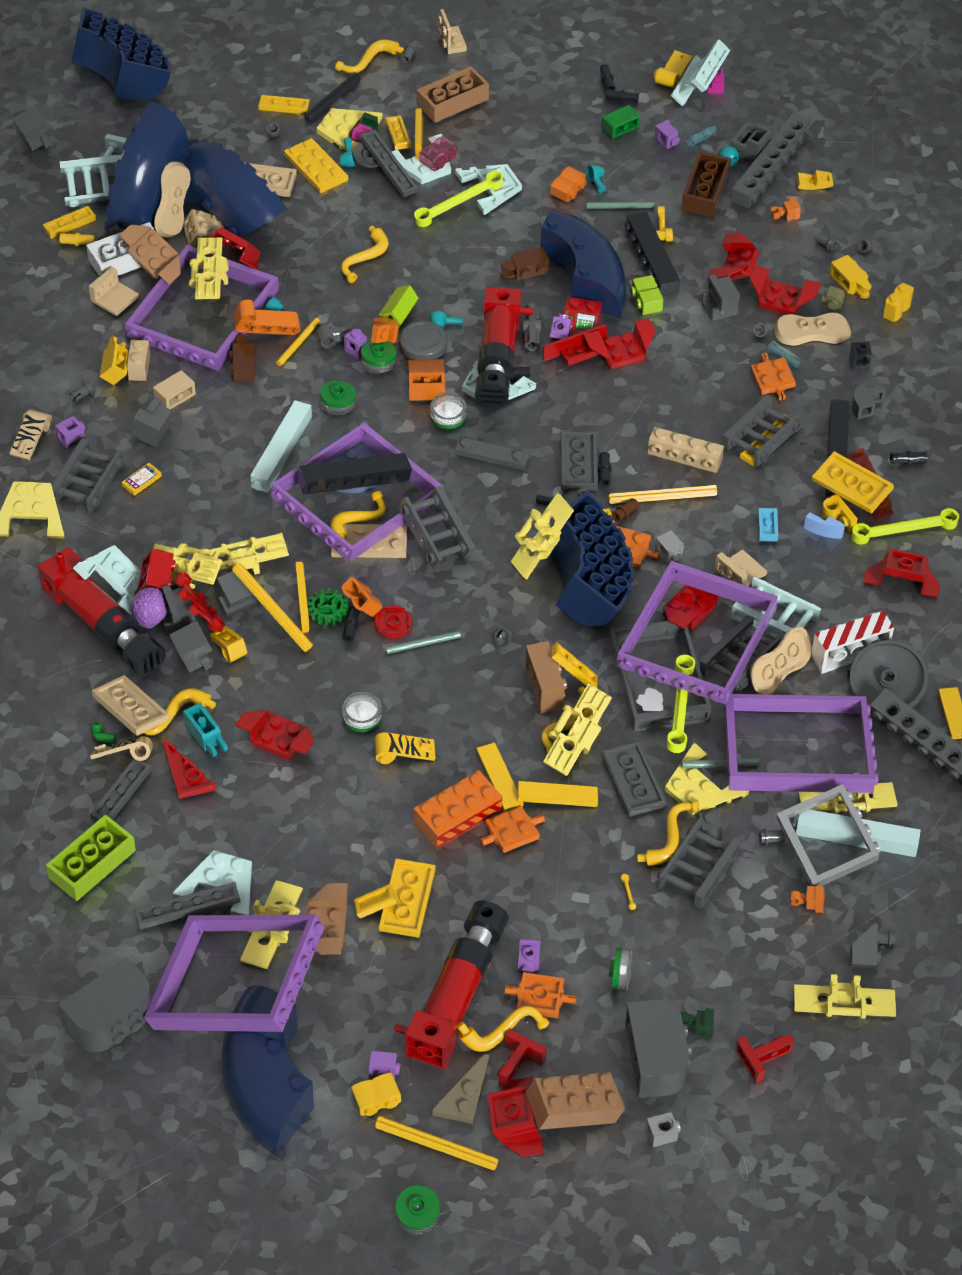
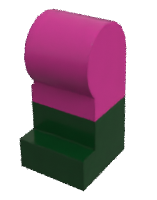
(368, 123)

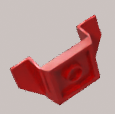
(250, 253)
(740, 258)
(781, 296)
(623, 348)
(904, 565)
(690, 607)
(276, 733)
(513, 1118)

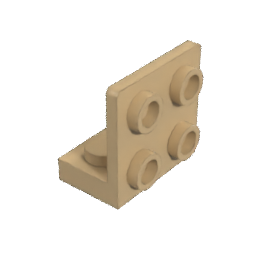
(451, 36)
(200, 224)
(110, 293)
(739, 568)

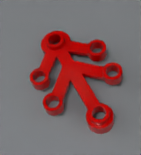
(199, 602)

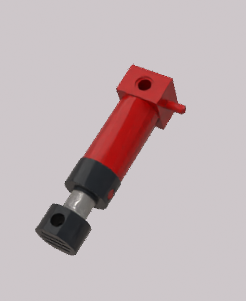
(496, 354)
(100, 612)
(433, 1030)

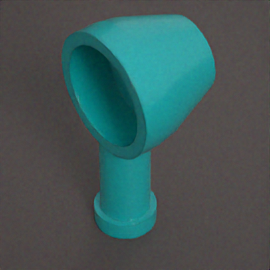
(347, 158)
(594, 174)
(274, 305)
(441, 319)

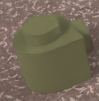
(833, 298)

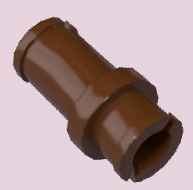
(623, 511)

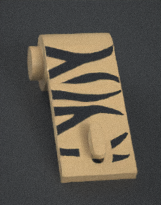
(29, 433)
(139, 747)

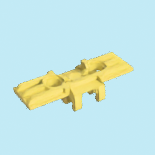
(215, 268)
(546, 537)
(246, 552)
(200, 567)
(582, 732)
(881, 798)
(280, 902)
(845, 997)

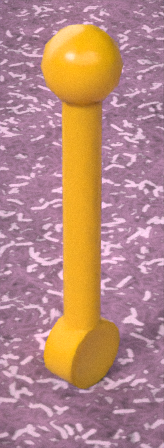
(625, 878)

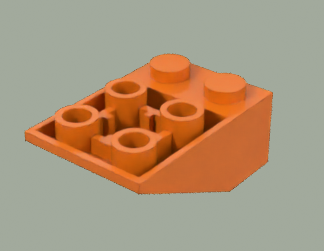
(426, 379)

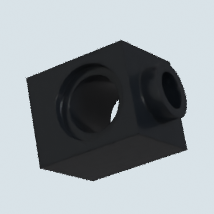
(860, 355)

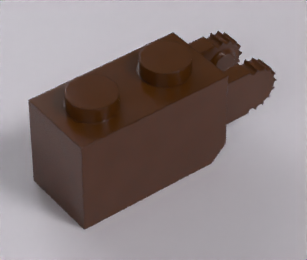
(526, 264)
(243, 360)

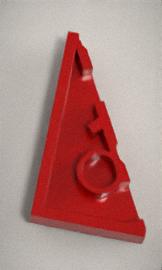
(187, 778)

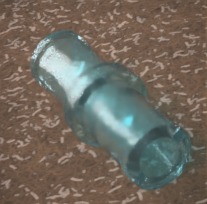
(702, 135)
(785, 352)

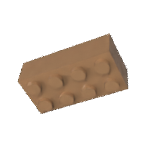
(452, 94)
(575, 1100)

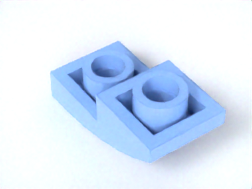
(830, 528)

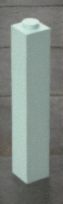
(281, 446)
(844, 831)

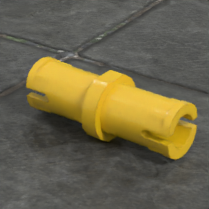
(77, 239)

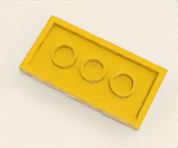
(316, 165)
(852, 482)
(412, 890)

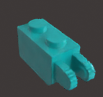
(204, 729)

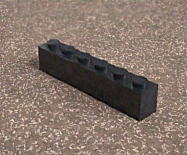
(652, 252)
(354, 473)

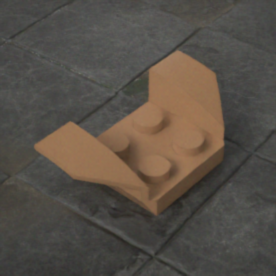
(152, 252)
(331, 910)

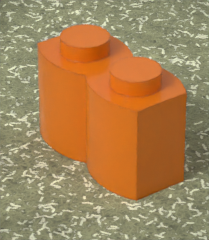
(568, 184)
(361, 597)

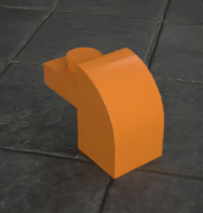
(385, 330)

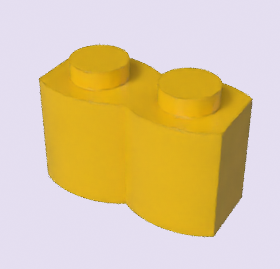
(898, 302)
(376, 1094)

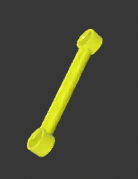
(459, 198)
(904, 526)
(680, 707)

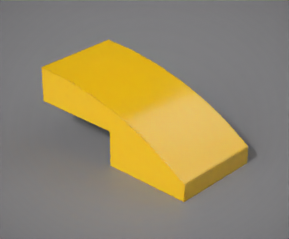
(813, 182)

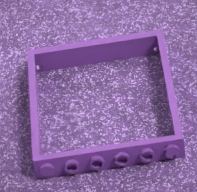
(182, 349)
(380, 447)
(712, 584)
(799, 781)
(157, 1012)

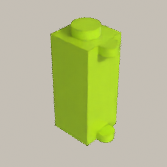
(400, 304)

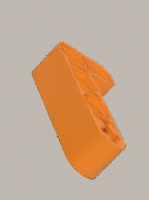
(264, 321)

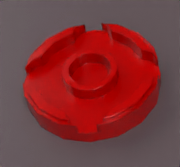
(393, 622)

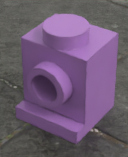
(666, 134)
(565, 332)
(357, 339)
(69, 431)
(529, 956)
(383, 1063)

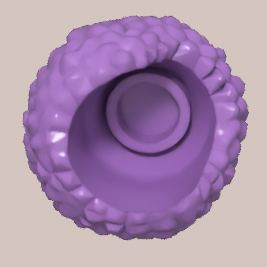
(148, 607)

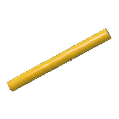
(298, 342)

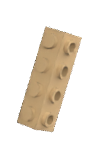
(685, 449)

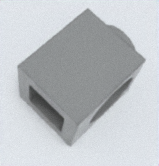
(669, 547)
(658, 1136)

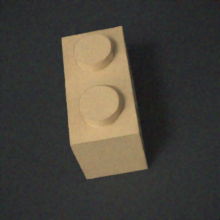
(138, 360)
(174, 390)

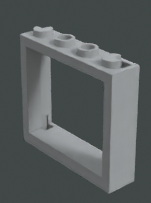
(799, 852)

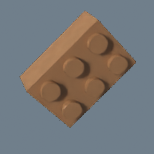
(545, 677)

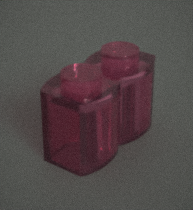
(438, 153)

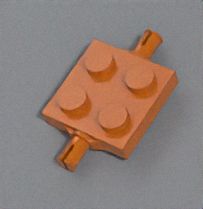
(773, 376)
(639, 546)
(512, 829)
(542, 993)

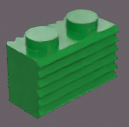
(620, 121)

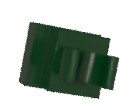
(703, 1021)

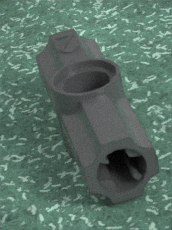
(532, 328)

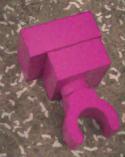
(717, 84)

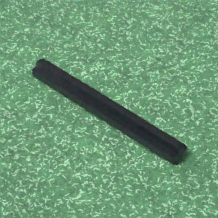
(332, 97)

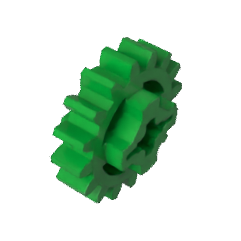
(327, 607)

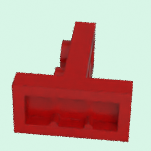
(522, 1049)
(762, 1053)

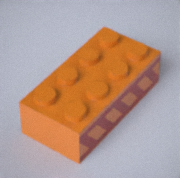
(457, 809)

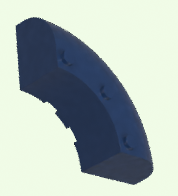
(121, 56)
(137, 184)
(229, 188)
(587, 260)
(593, 564)
(260, 1077)

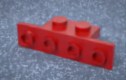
(573, 348)

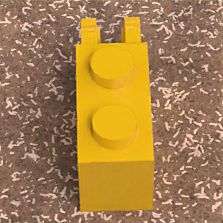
(850, 276)
(114, 361)

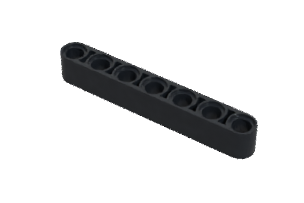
(838, 430)

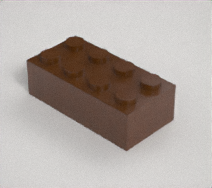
(706, 184)

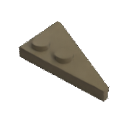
(463, 1098)

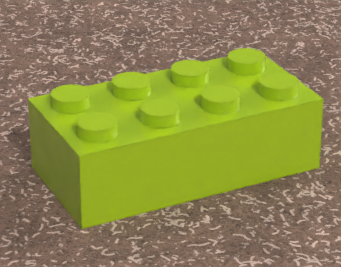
(90, 857)

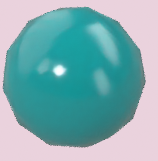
(730, 152)

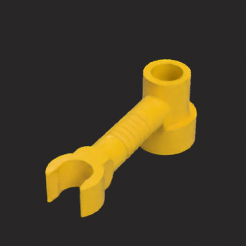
(663, 233)

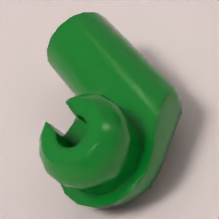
(99, 734)

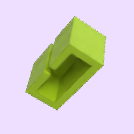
(646, 295)

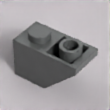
(864, 950)

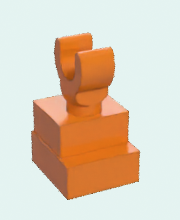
(790, 209)
(814, 898)

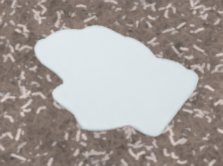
(651, 700)

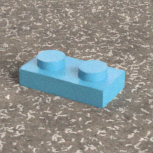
(768, 524)

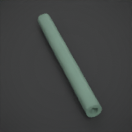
(618, 205)
(422, 642)
(717, 763)

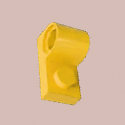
(837, 509)
(231, 644)

